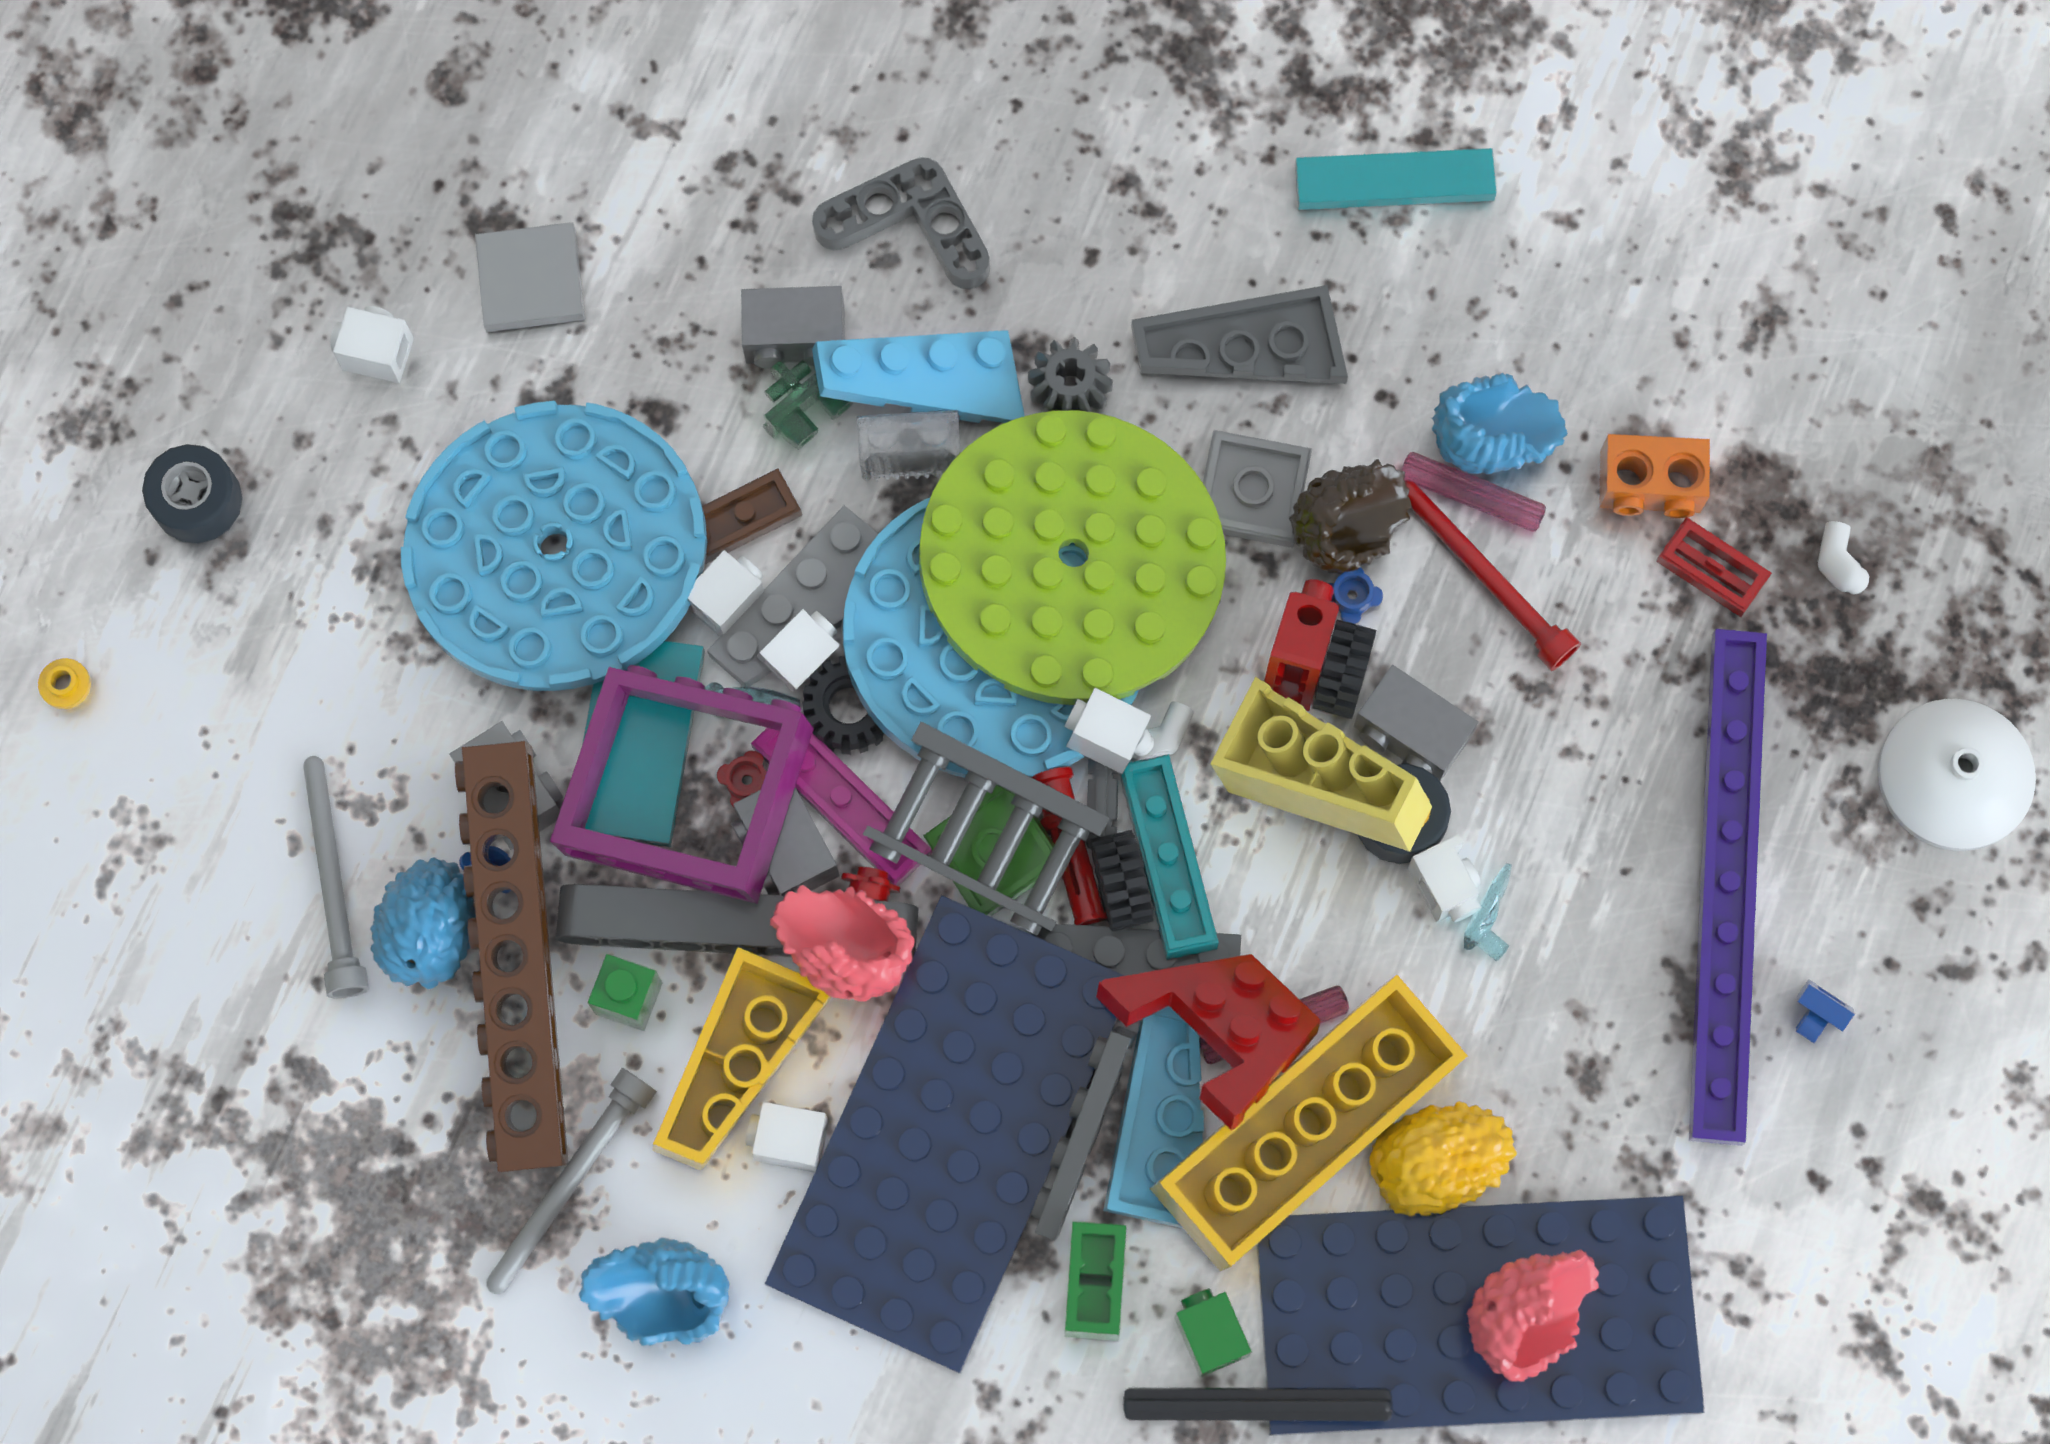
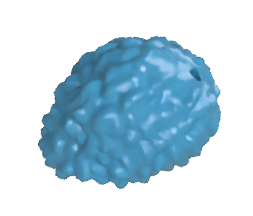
(1496, 425)
(423, 921)
(658, 1291)

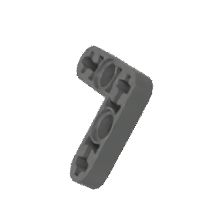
(921, 204)

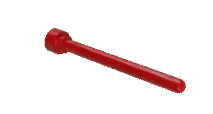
(1553, 644)

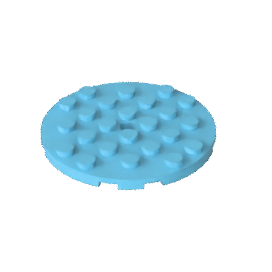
(566, 615)
(914, 676)

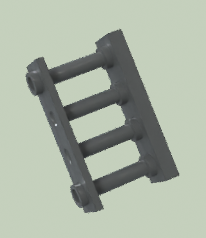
(982, 777)

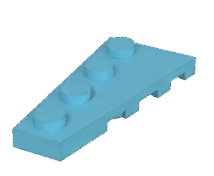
(925, 373)
(1158, 1117)

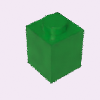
(625, 992)
(1211, 1332)

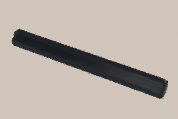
(1258, 1404)

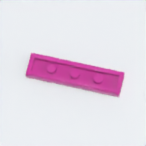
(845, 803)

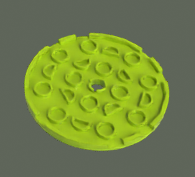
(1056, 627)

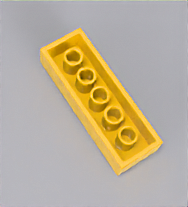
(1309, 1123)

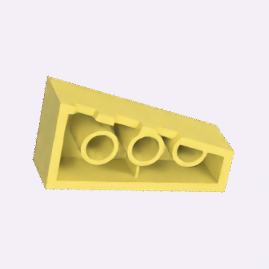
(1315, 771)

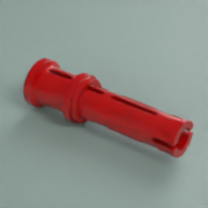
(1079, 874)

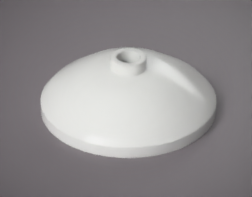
(1937, 798)

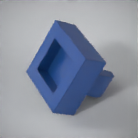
(1822, 1008)

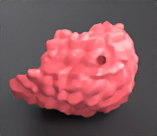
(844, 941)
(1530, 1312)

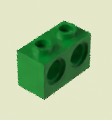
(1095, 1281)

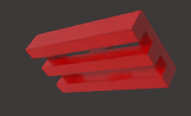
(1704, 582)

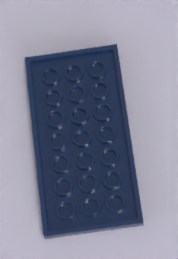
(947, 1135)
(1390, 1296)

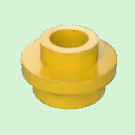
(71, 695)

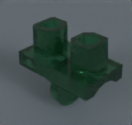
(788, 415)

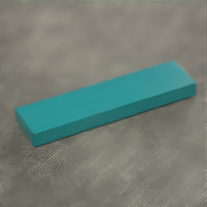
(1395, 179)
(1168, 857)

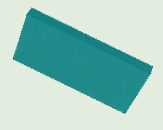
(647, 757)

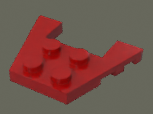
(1236, 1010)

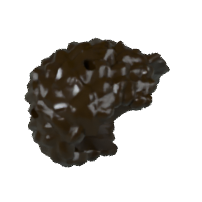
(1350, 516)

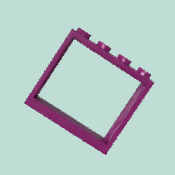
(738, 881)

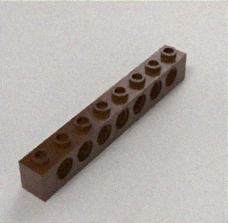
(546, 1141)

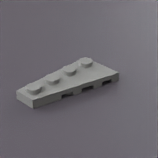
(812, 581)

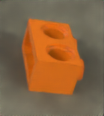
(1652, 461)

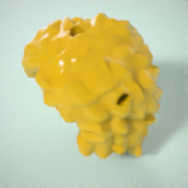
(1441, 1158)

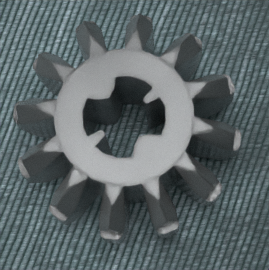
(1050, 376)

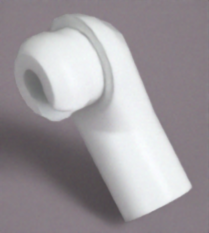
(1837, 563)
(1168, 736)

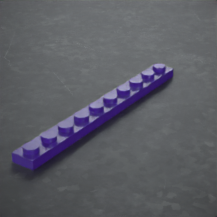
(1728, 888)

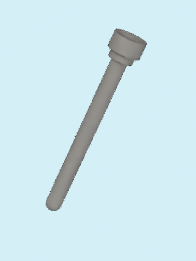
(344, 974)
(626, 1097)

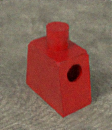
(1302, 642)

